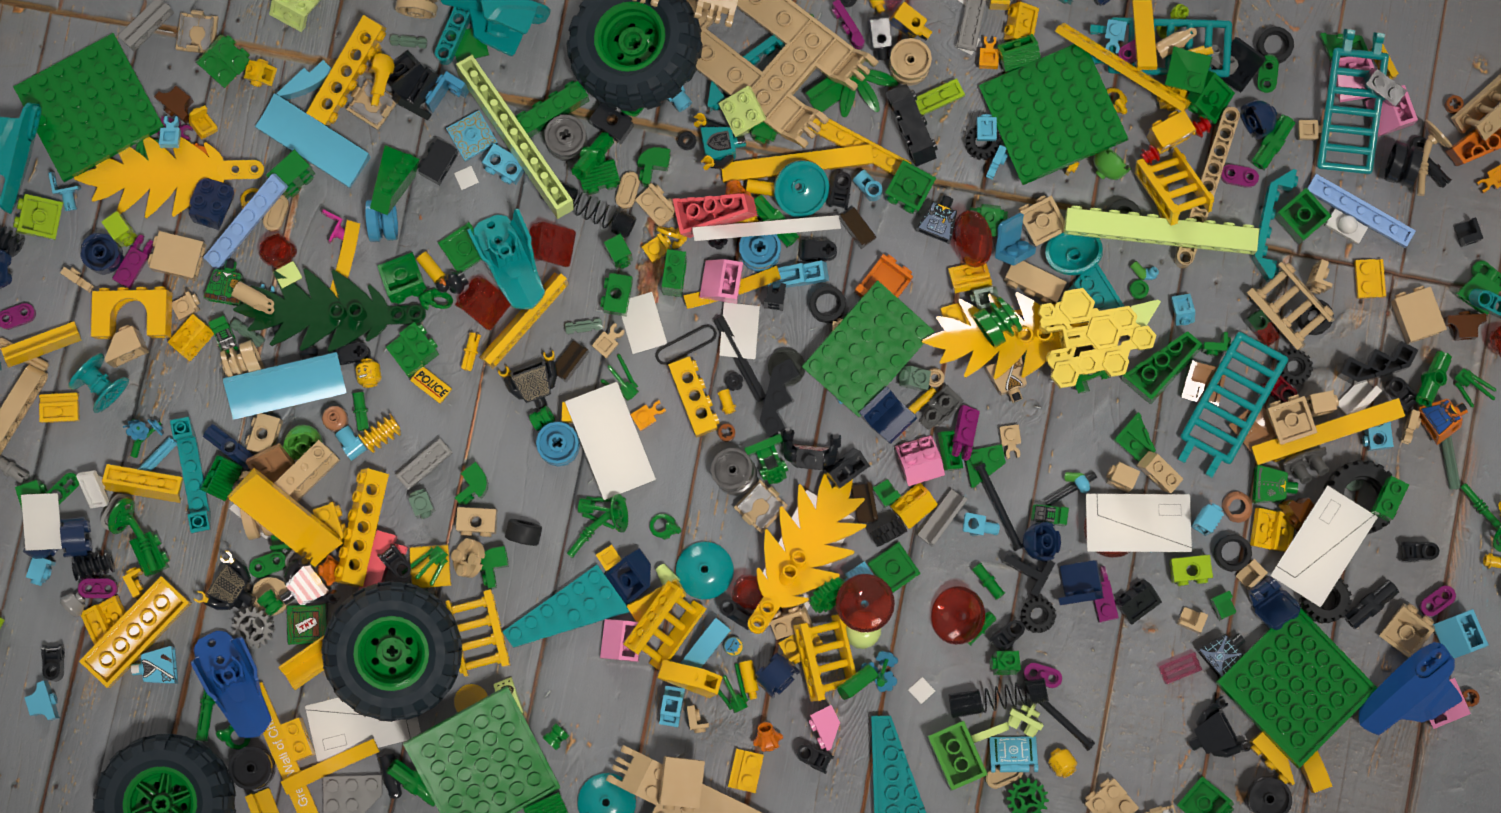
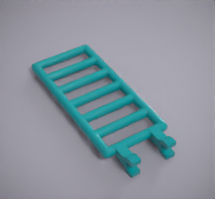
(1171, 24)
(1346, 50)
(1255, 409)

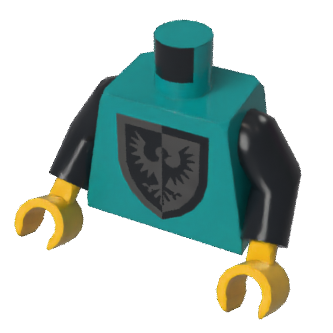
(717, 143)

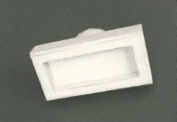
(1346, 226)
(93, 489)

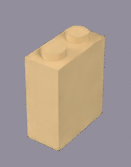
(177, 256)
(1418, 314)
(681, 783)

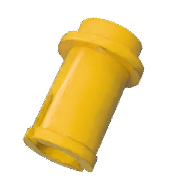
(727, 402)
(1492, 561)

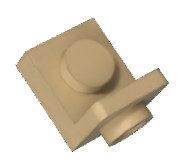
(186, 305)
(694, 716)

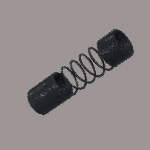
(622, 224)
(970, 702)

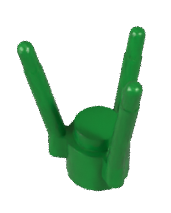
(1466, 378)
(627, 389)
(588, 506)
(436, 556)
(737, 702)

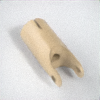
(1176, 39)
(252, 298)

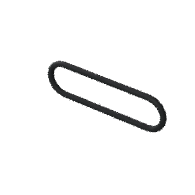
(690, 351)

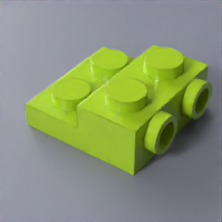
(38, 216)

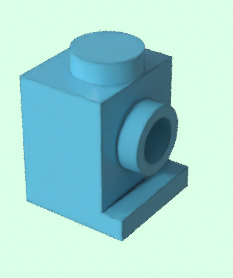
(39, 570)

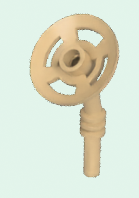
(1435, 136)

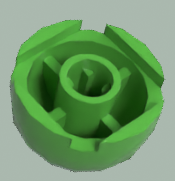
(1110, 165)
(300, 440)

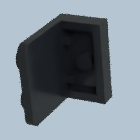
(1248, 64)

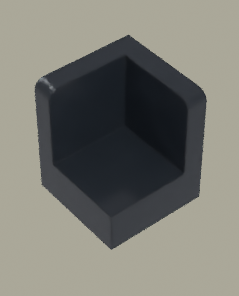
(1468, 232)

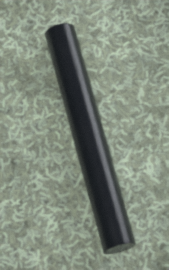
(1068, 490)

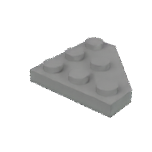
(351, 793)

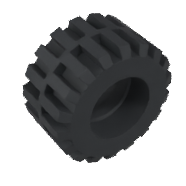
(1341, 605)

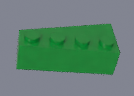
(394, 177)
(1159, 370)

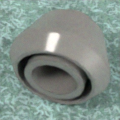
(73, 604)

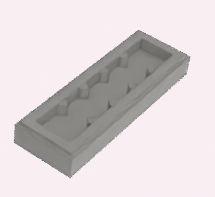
(971, 24)
(424, 464)

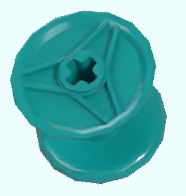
(98, 383)

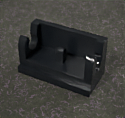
(775, 300)

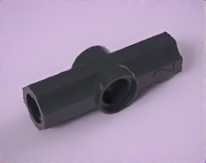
(1371, 604)

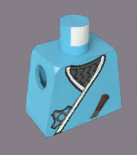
(158, 666)

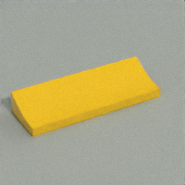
(522, 322)
(284, 517)
(135, 632)

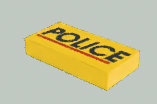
(431, 385)

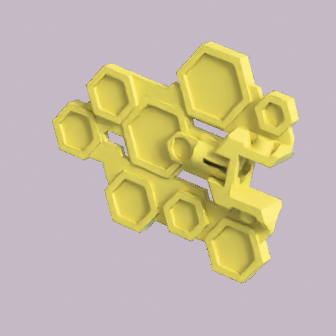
(1101, 333)

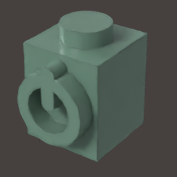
(980, 296)
(914, 378)
(421, 504)

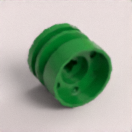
(997, 322)

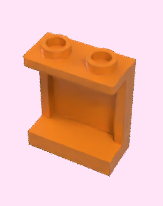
(889, 274)

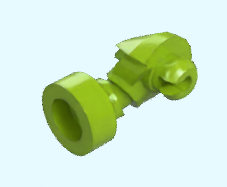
(1178, 12)

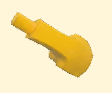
(382, 66)

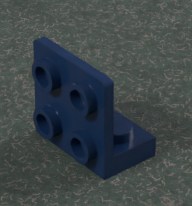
(887, 415)
(1081, 582)

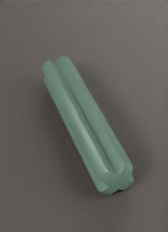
(1450, 464)

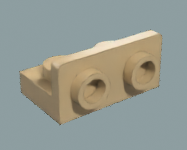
(656, 205)
(1318, 273)
(783, 622)

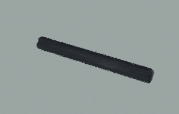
(741, 362)

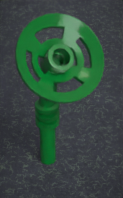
(1486, 512)
(617, 514)
(126, 517)

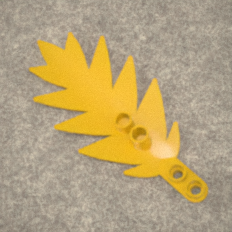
(163, 174)
(962, 339)
(805, 547)

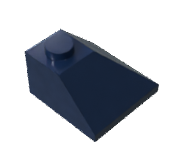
(630, 576)

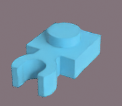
(1115, 32)
(170, 135)
(1000, 158)

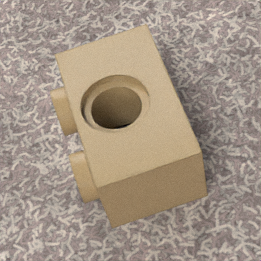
(1322, 403)
(259, 423)
(1160, 472)
(1122, 477)
(465, 518)

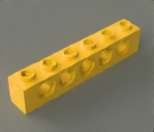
(346, 58)
(369, 520)

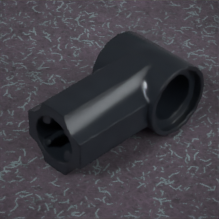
(738, 615)

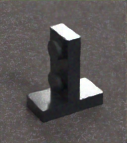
(418, 94)
(1031, 571)

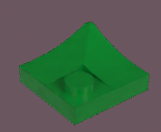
(1188, 70)

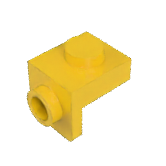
(201, 122)

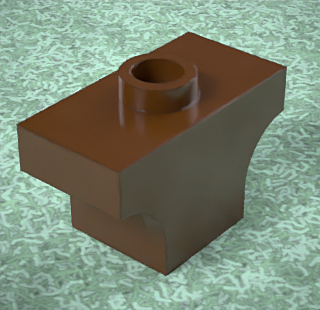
(175, 103)
(1465, 325)
(1296, 511)

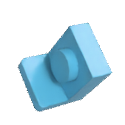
(986, 128)
(1183, 309)

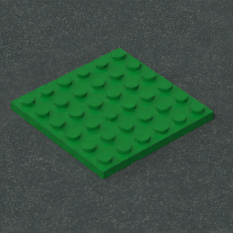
(90, 107)
(1053, 113)
(1297, 687)
(482, 759)

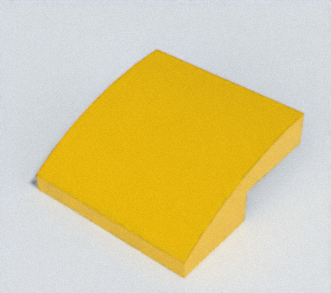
(1271, 530)
(444, 577)
(102, 617)

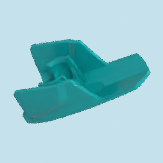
(502, 21)
(16, 147)
(511, 260)

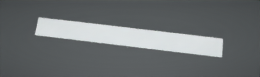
(766, 228)

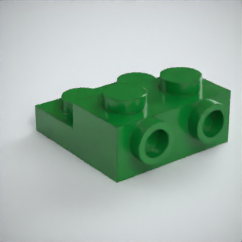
(223, 60)
(1214, 99)
(909, 187)
(402, 278)
(413, 349)
(1205, 799)

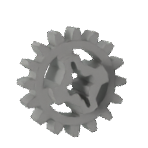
(261, 627)

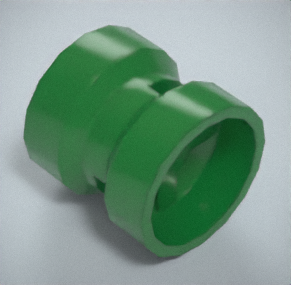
(541, 418)
(270, 602)
(555, 736)

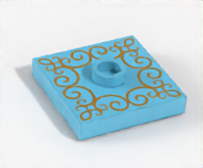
(471, 135)

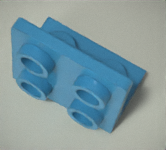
(445, 83)
(1008, 245)

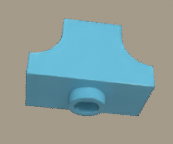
(43, 702)
(671, 706)

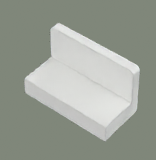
(1358, 398)

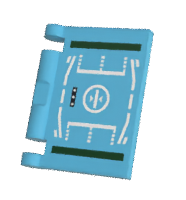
(1013, 754)

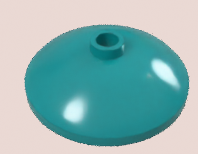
(811, 192)
(1073, 253)
(708, 584)
(598, 789)

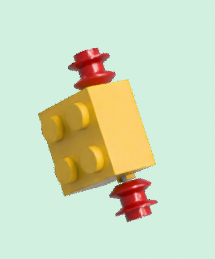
(1171, 133)

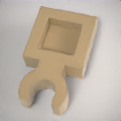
(1309, 130)
(73, 275)
(606, 342)
(1412, 422)
(1010, 437)

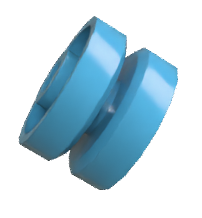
(379, 223)
(761, 260)
(555, 433)

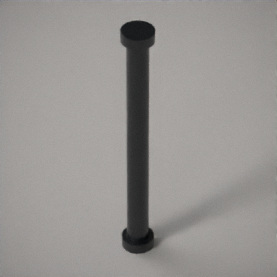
(999, 507)
(1063, 721)

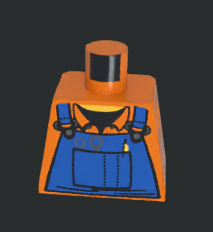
(1442, 419)

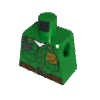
(222, 285)

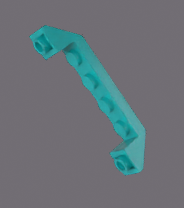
(753, 57)
(1286, 183)
(193, 475)

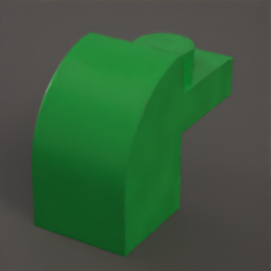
(653, 158)
(478, 484)
(494, 559)

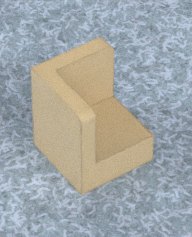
(1251, 574)
(1192, 620)

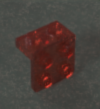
(552, 243)
(483, 302)

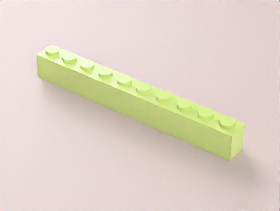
(515, 137)
(1158, 230)

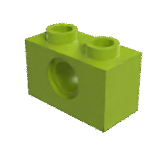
(119, 229)
(1201, 564)

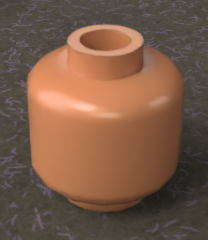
(335, 413)

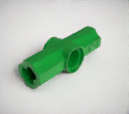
(1273, 142)
(592, 156)
(768, 213)
(1433, 378)
(410, 780)

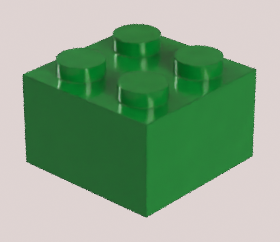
(294, 172)
(1302, 216)

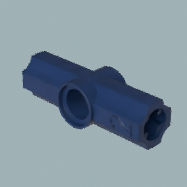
(221, 440)

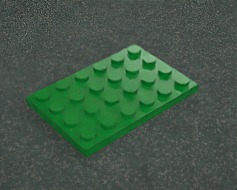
(867, 348)

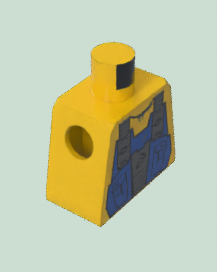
(903, 19)

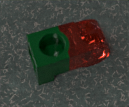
(1262, 328)

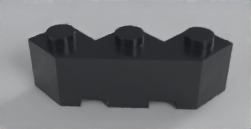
(912, 124)
(1377, 364)
(778, 397)

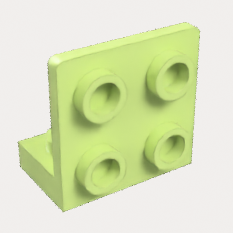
(292, 11)
(742, 111)

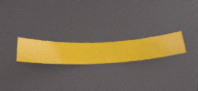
(347, 251)
(747, 284)
(329, 766)

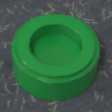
(1139, 289)

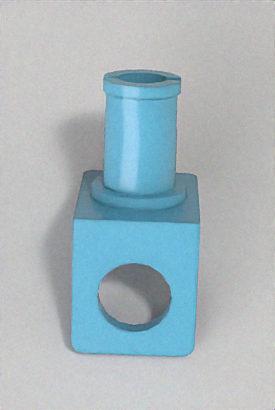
(67, 193)
(979, 525)

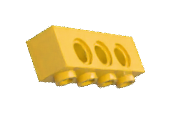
(678, 370)

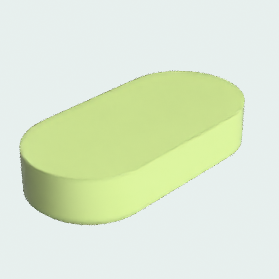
(990, 732)

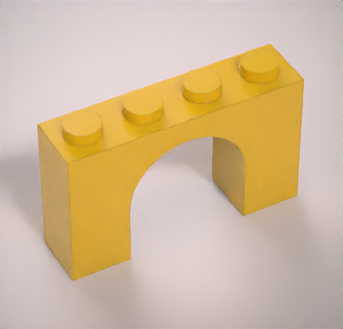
(108, 303)

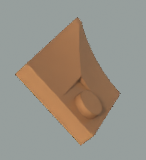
(1197, 380)
(1260, 431)
(271, 462)

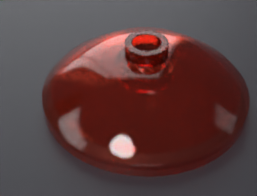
(972, 238)
(870, 589)
(948, 613)

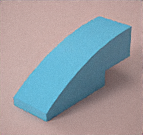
(305, 82)
(802, 274)
(706, 644)

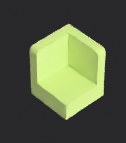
(291, 273)

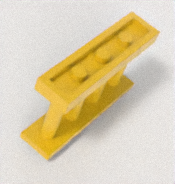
(1163, 198)
(655, 615)
(496, 638)
(808, 656)

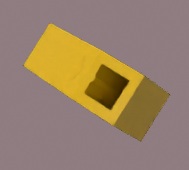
(690, 678)
(1273, 757)

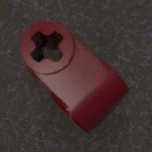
(1280, 387)

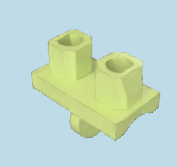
(1033, 725)

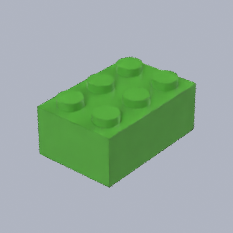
(957, 755)

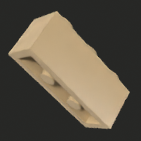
(1035, 282)

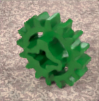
(826, 595)
(1031, 791)

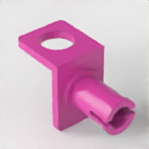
(338, 231)

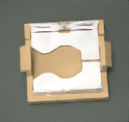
(196, 31)
(362, 107)
(760, 506)

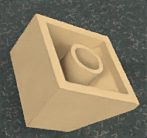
(125, 346)

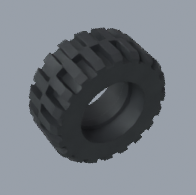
(1364, 471)

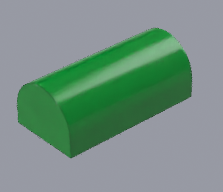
(949, 462)
(857, 682)

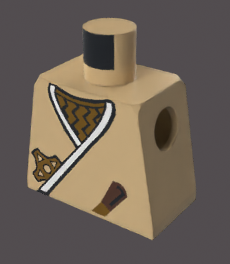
(1010, 381)

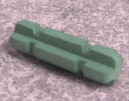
(408, 41)
(583, 326)
(242, 329)

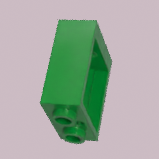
(674, 273)

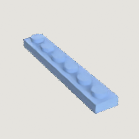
(1361, 211)
(245, 221)

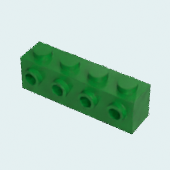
(558, 104)

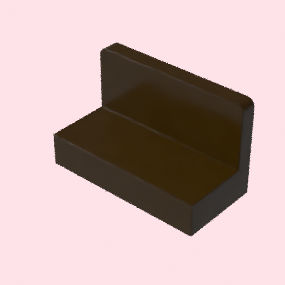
(857, 228)
(571, 360)
(867, 510)

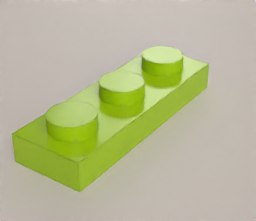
(940, 97)

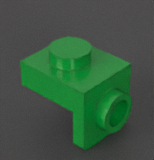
(1214, 348)

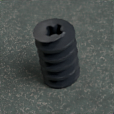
(10, 244)
(93, 565)

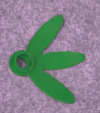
(865, 91)

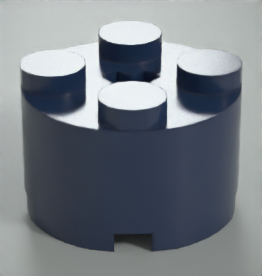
(91, 254)
(75, 537)
(776, 675)

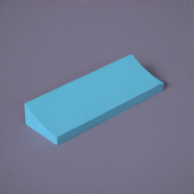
(313, 141)
(284, 385)

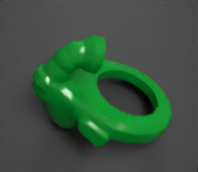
(428, 299)
(671, 527)
(225, 736)

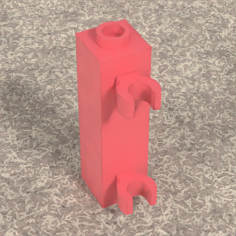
(376, 569)

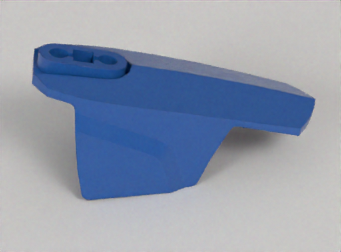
(232, 683)
(1413, 692)

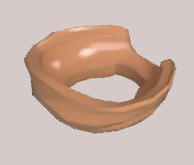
(1248, 506)

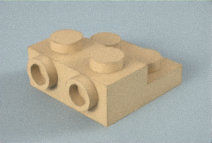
(1042, 220)
(1291, 419)
(1408, 630)
(1110, 799)

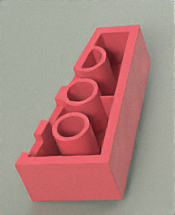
(712, 211)

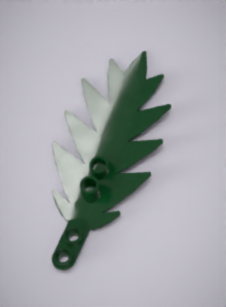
(323, 312)

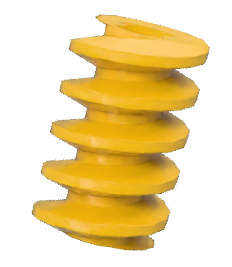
(380, 434)

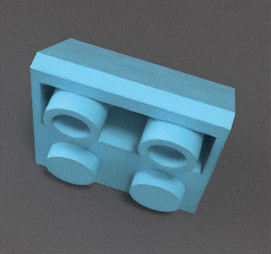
(1461, 634)

